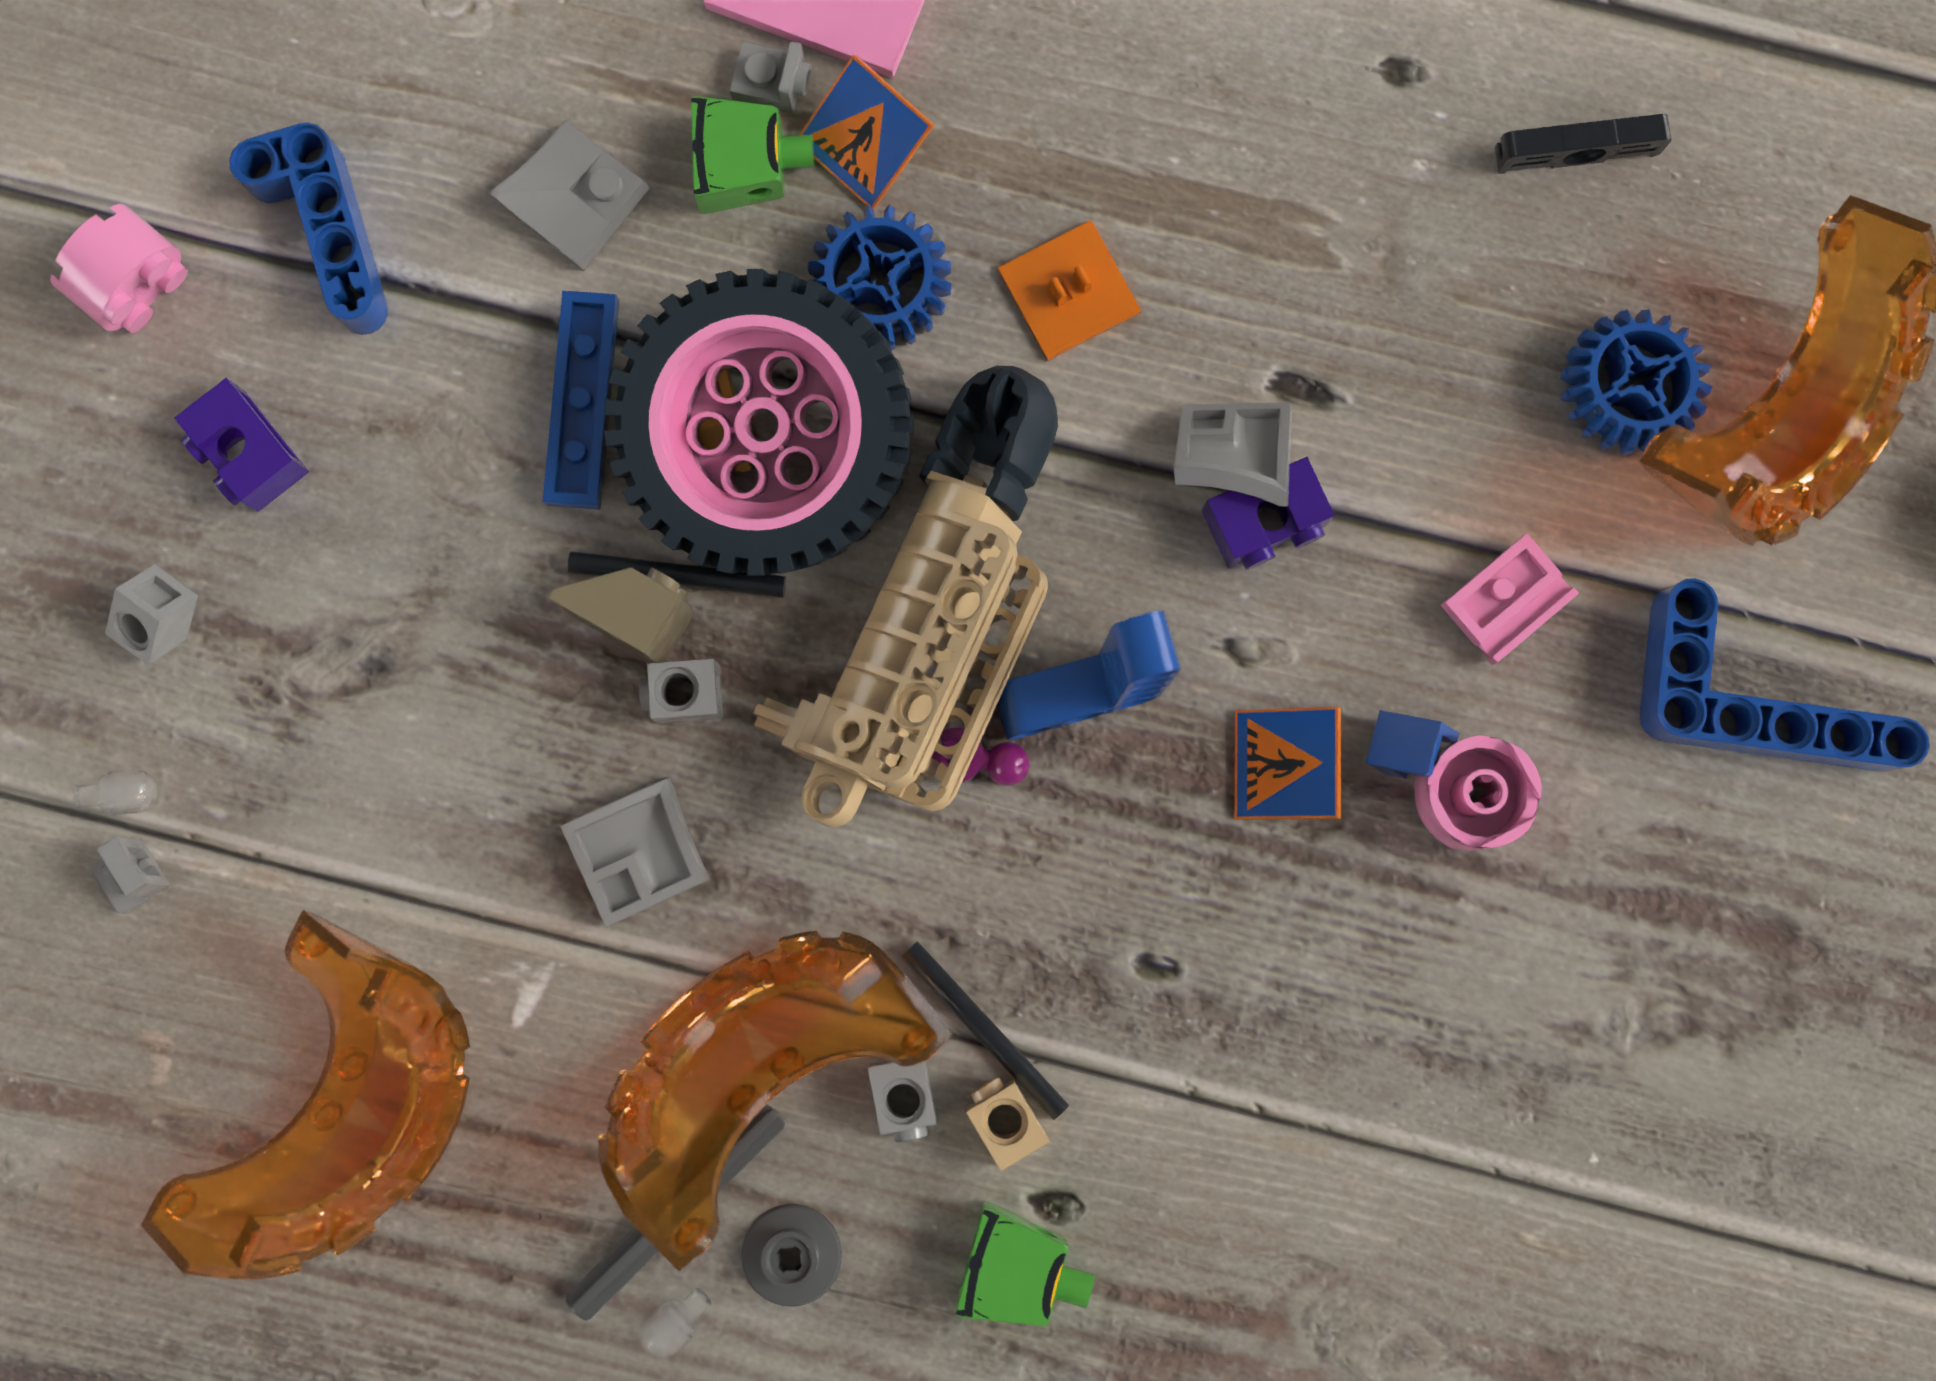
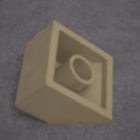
(631, 609)

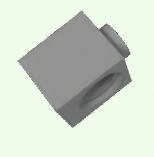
(151, 614)
(706, 698)
(904, 1127)

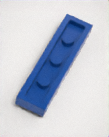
(578, 400)

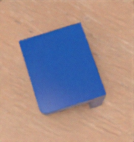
(1407, 744)

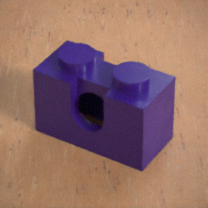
(221, 421)
(1238, 530)

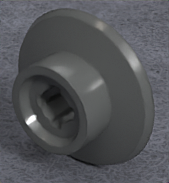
(785, 1228)

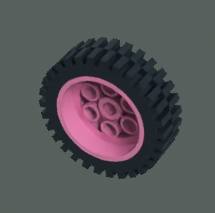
(674, 389)

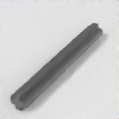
(636, 1249)

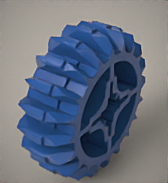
(899, 265)
(1619, 344)

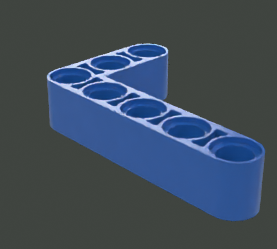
(1128, 671)
(1754, 716)

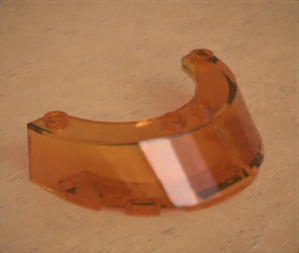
(1831, 398)
(729, 1054)
(359, 1139)

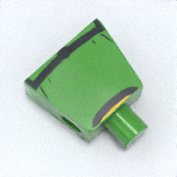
(742, 153)
(1018, 1272)

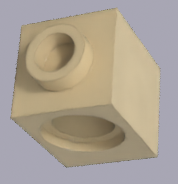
(1010, 1147)

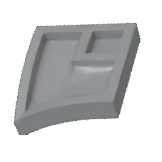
(572, 194)
(1236, 448)
(635, 852)

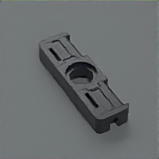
(1583, 143)

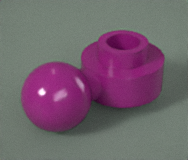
(1005, 762)

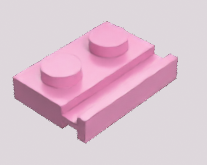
(1509, 599)

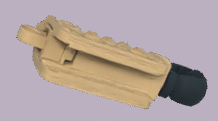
(935, 613)

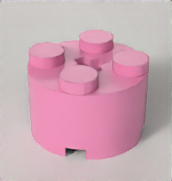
(118, 269)
(1500, 815)

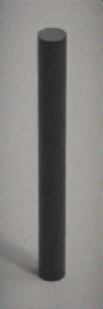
(683, 574)
(985, 1030)

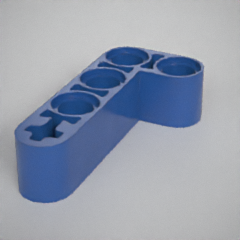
(326, 231)

